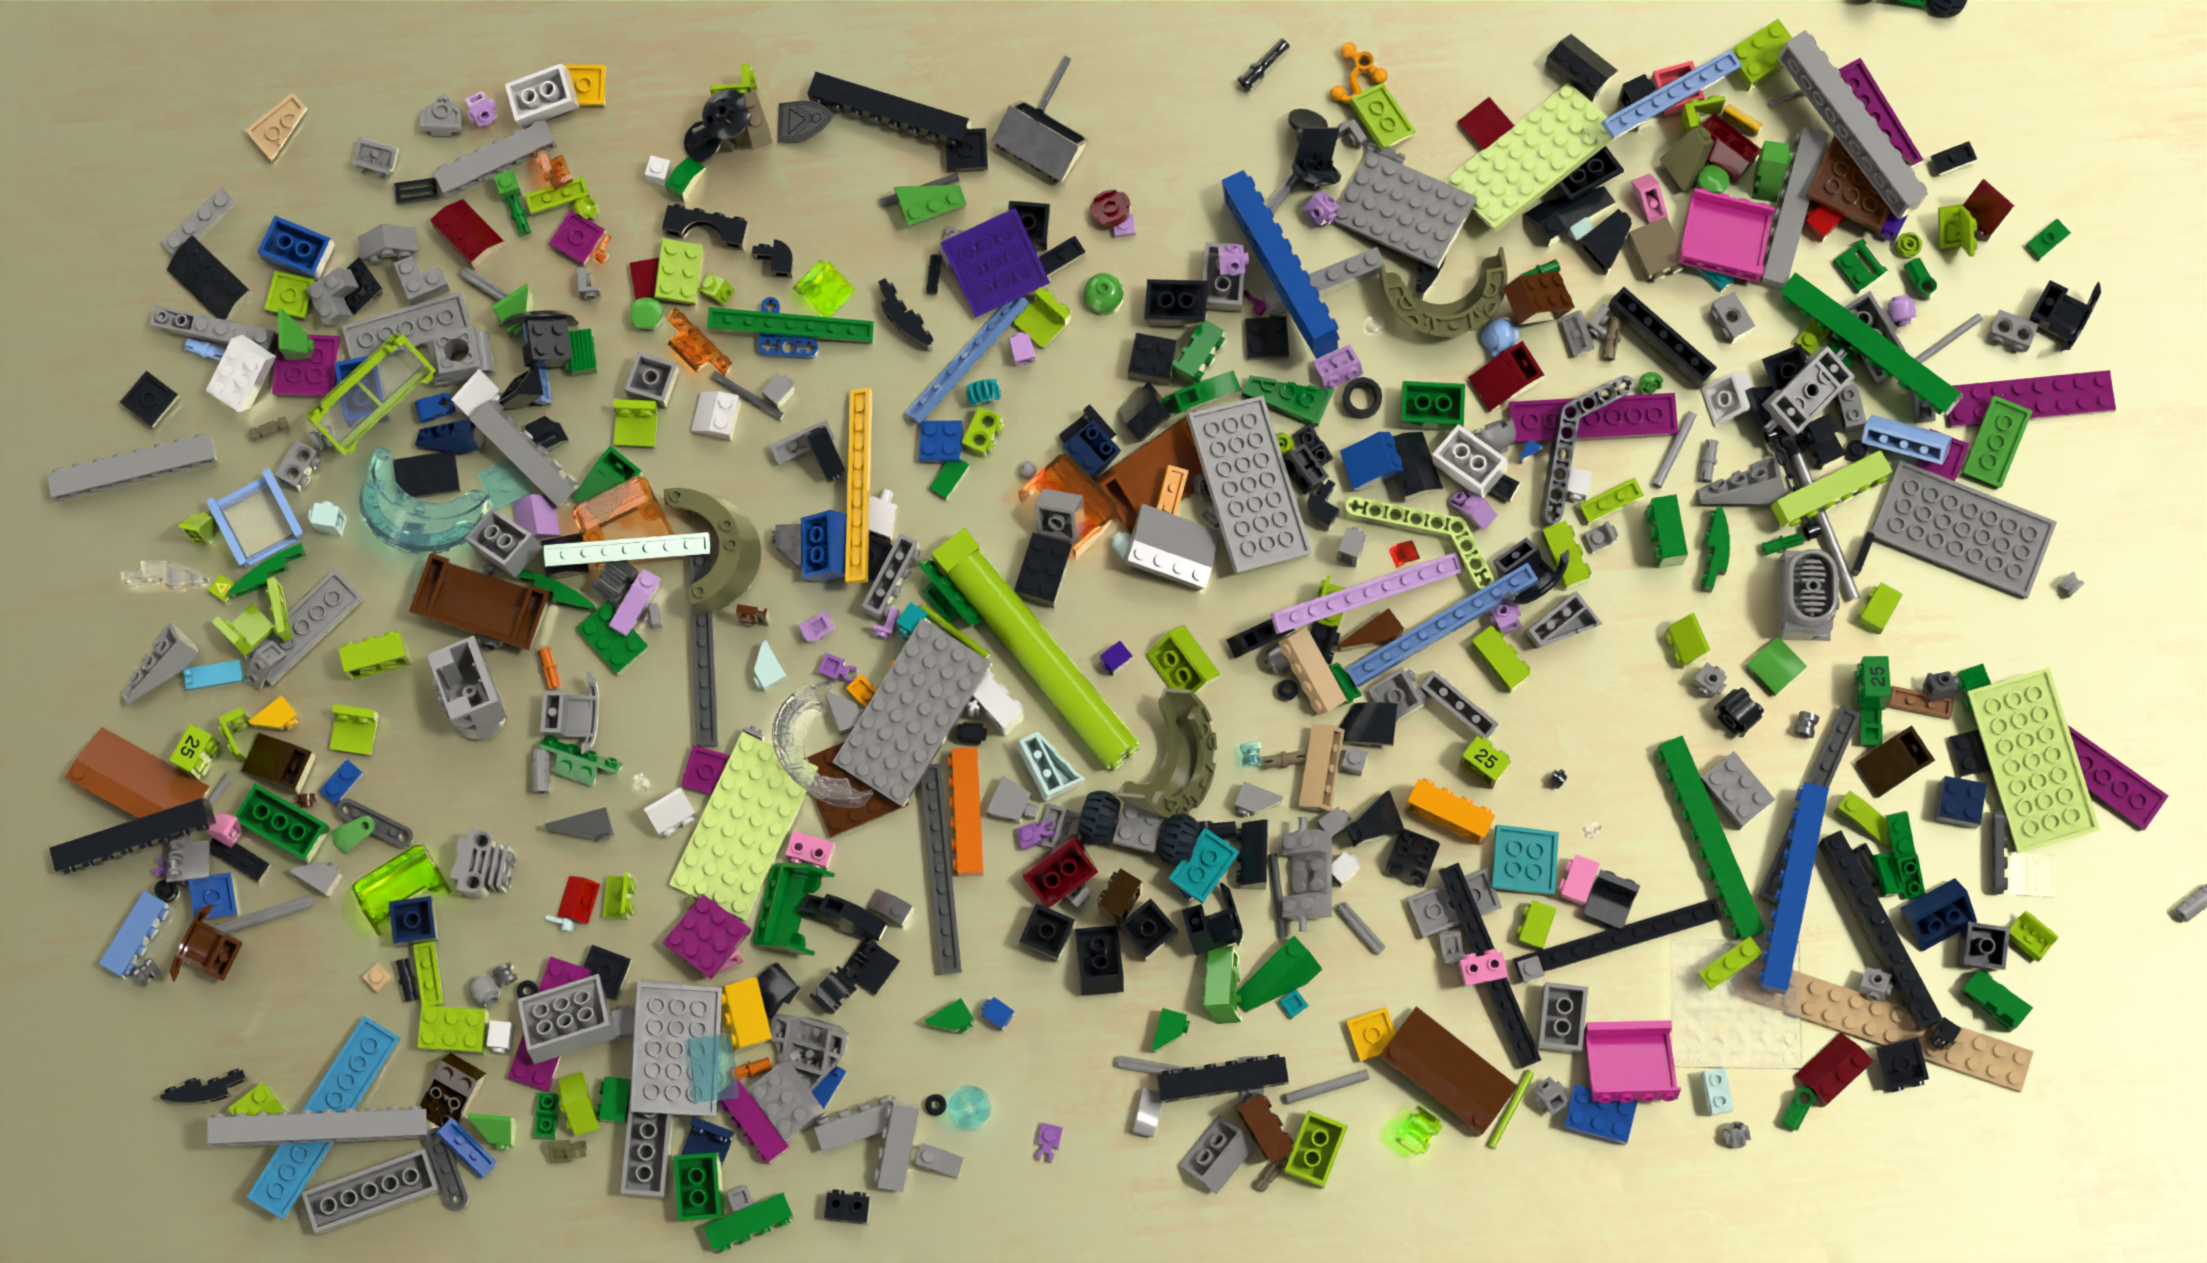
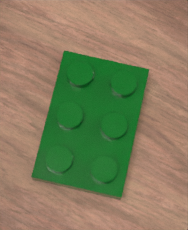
(611, 645)

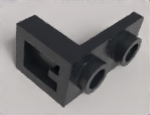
(1945, 1034)

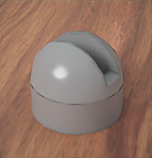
(1028, 470)

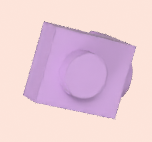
(890, 625)
(817, 627)

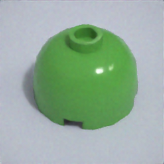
(1104, 293)

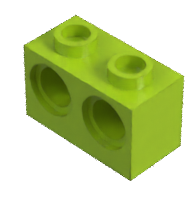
(978, 430)

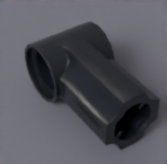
(1223, 830)

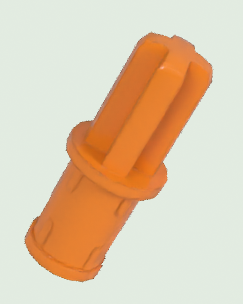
(549, 668)
(753, 1068)

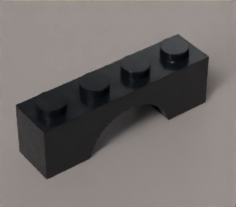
(680, 221)

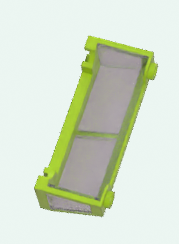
(370, 392)

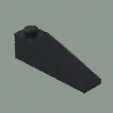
(1556, 216)

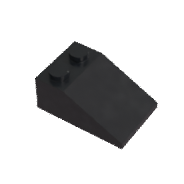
(1175, 302)
(1099, 960)

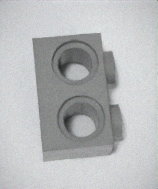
(2014, 325)
(1850, 409)
(292, 463)
(1351, 546)

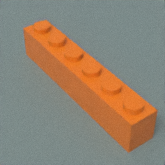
(967, 812)

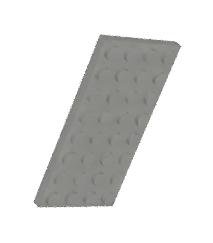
(1249, 484)
(1963, 529)
(912, 712)

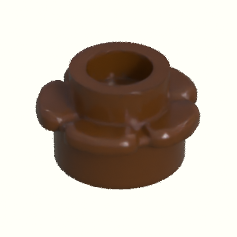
(306, 800)

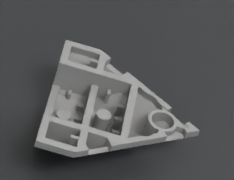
(809, 1045)

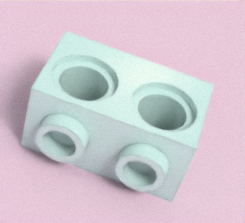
(1717, 1092)

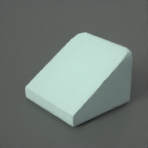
(1580, 229)

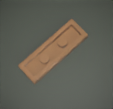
(1919, 703)

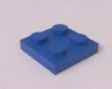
(941, 441)
(214, 891)

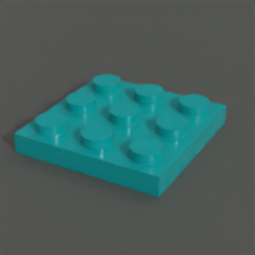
(1524, 860)

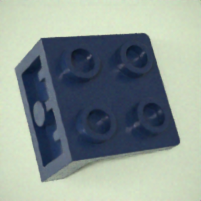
(708, 1138)

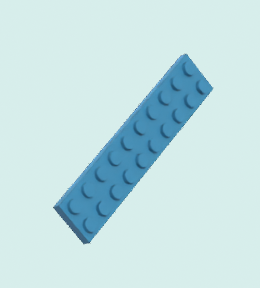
(339, 1090)

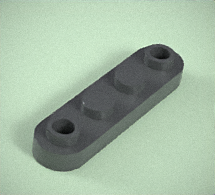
(384, 827)
(1999, 861)
(447, 1171)

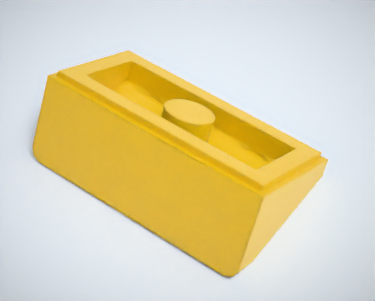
(1742, 119)

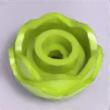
(586, 207)
(1912, 239)
(1287, 441)

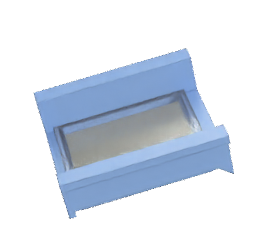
(256, 520)

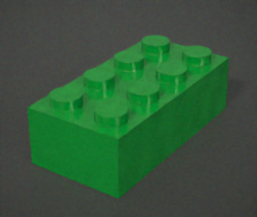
(282, 823)

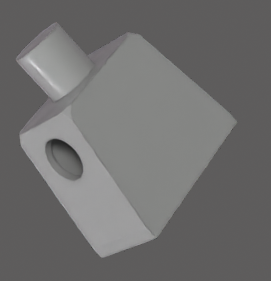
(1011, 802)

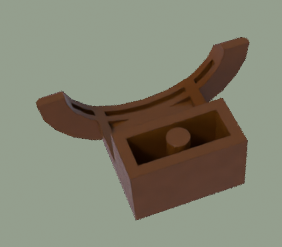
(206, 948)

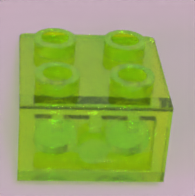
(824, 287)

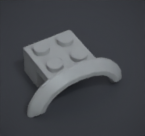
(571, 714)

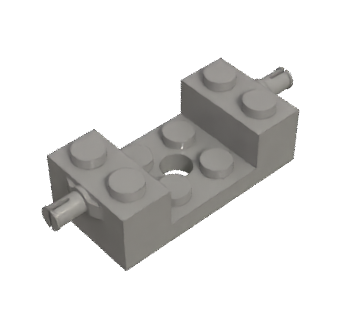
(1793, 405)
(1309, 852)

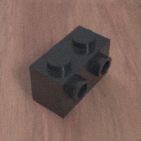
(846, 1207)

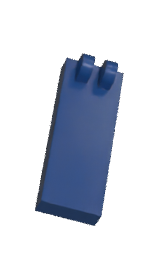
(828, 1086)

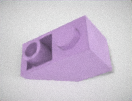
(1473, 508)

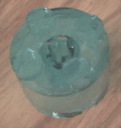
(976, 1097)

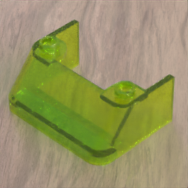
(397, 881)

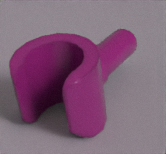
(1259, 306)

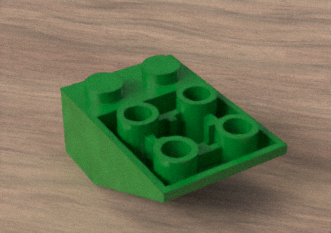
(607, 472)

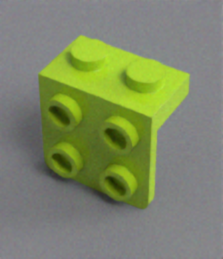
(748, 84)
(1957, 228)
(1043, 318)

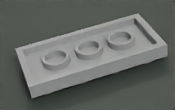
(1435, 911)

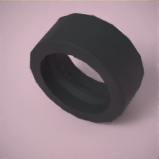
(1364, 413)

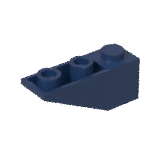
(456, 436)

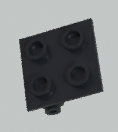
(367, 288)
(870, 965)

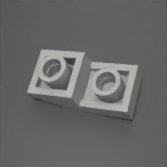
(1148, 1113)

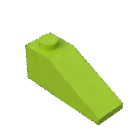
(199, 528)
(1864, 817)

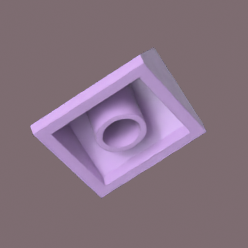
(538, 516)

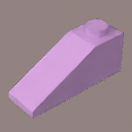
(635, 602)

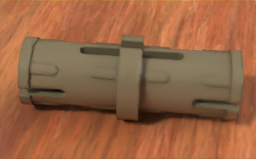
(1612, 338)
(1284, 759)

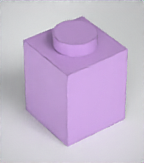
(1022, 349)

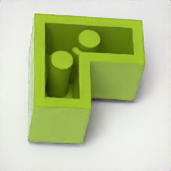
(577, 1103)

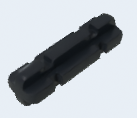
(933, 274)

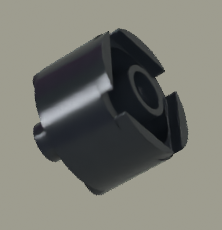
(1739, 712)
(833, 989)

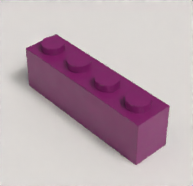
(756, 1125)

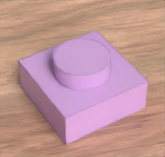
(1126, 228)

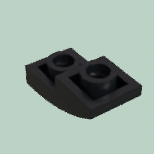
(1317, 447)

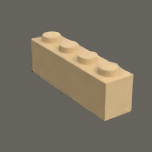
(1312, 671)
(1321, 768)

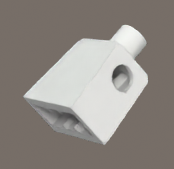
(882, 515)

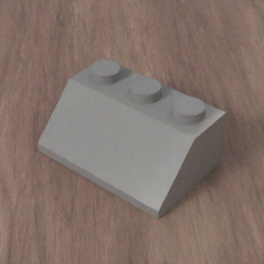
(1217, 1154)

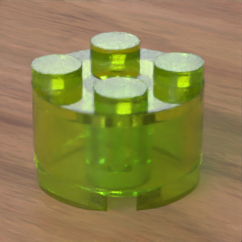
(1418, 1130)

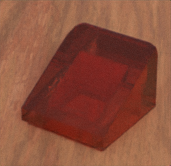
(1404, 553)

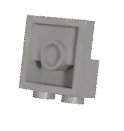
(1400, 689)

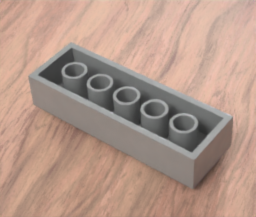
(371, 1192)

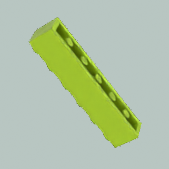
(1830, 489)

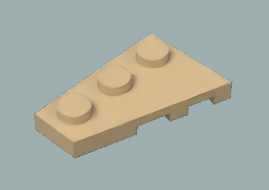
(276, 125)

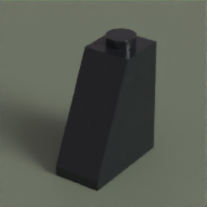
(1607, 240)
(825, 453)
(1376, 821)

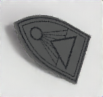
(801, 120)

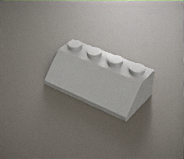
(1872, 312)

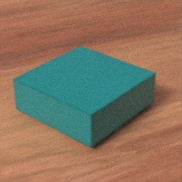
(1293, 1004)

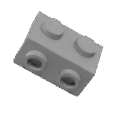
(375, 156)

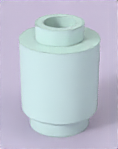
(1120, 543)

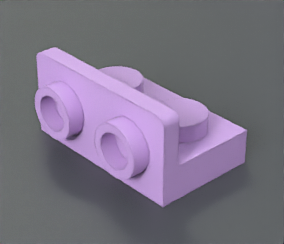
(1338, 367)

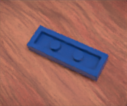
(466, 1148)

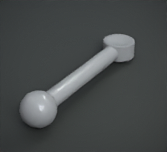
(1773, 103)

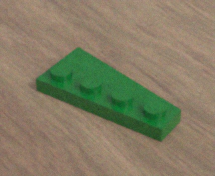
(1292, 399)

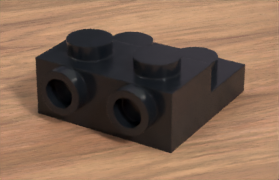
(1902, 1064)

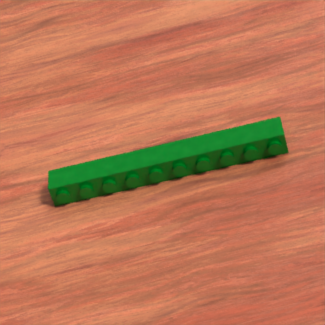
(1871, 344)
(1710, 838)

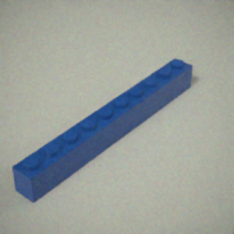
(1794, 888)

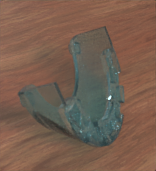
(412, 523)

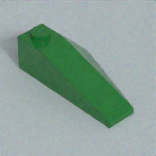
(1284, 972)

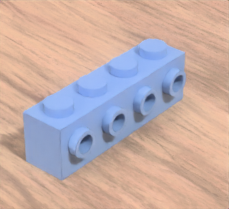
(1906, 439)

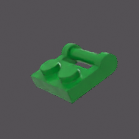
(1855, 270)

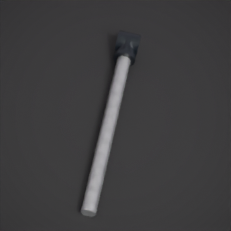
(1795, 452)

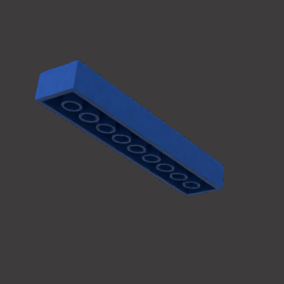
(1280, 264)

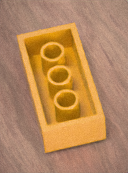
(1450, 811)

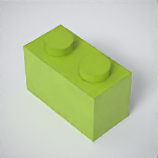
(1880, 607)
(1536, 925)

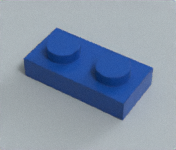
(341, 782)

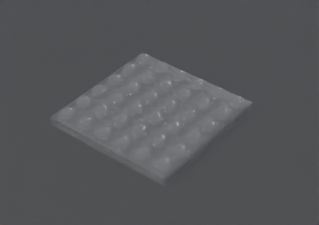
(1735, 1021)

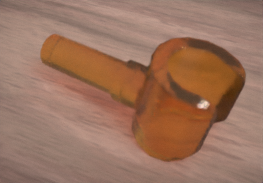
(600, 254)

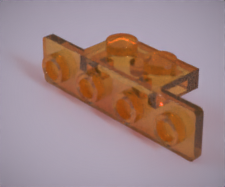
(695, 346)

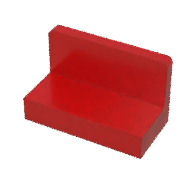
(578, 899)

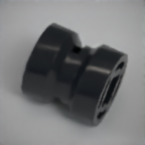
(163, 888)

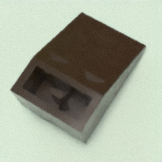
(1895, 761)
(279, 763)
(451, 1090)

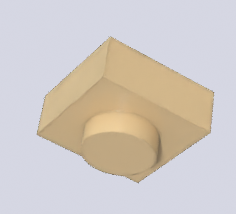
(377, 977)

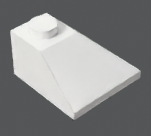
(1727, 396)

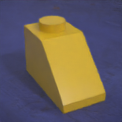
(276, 716)

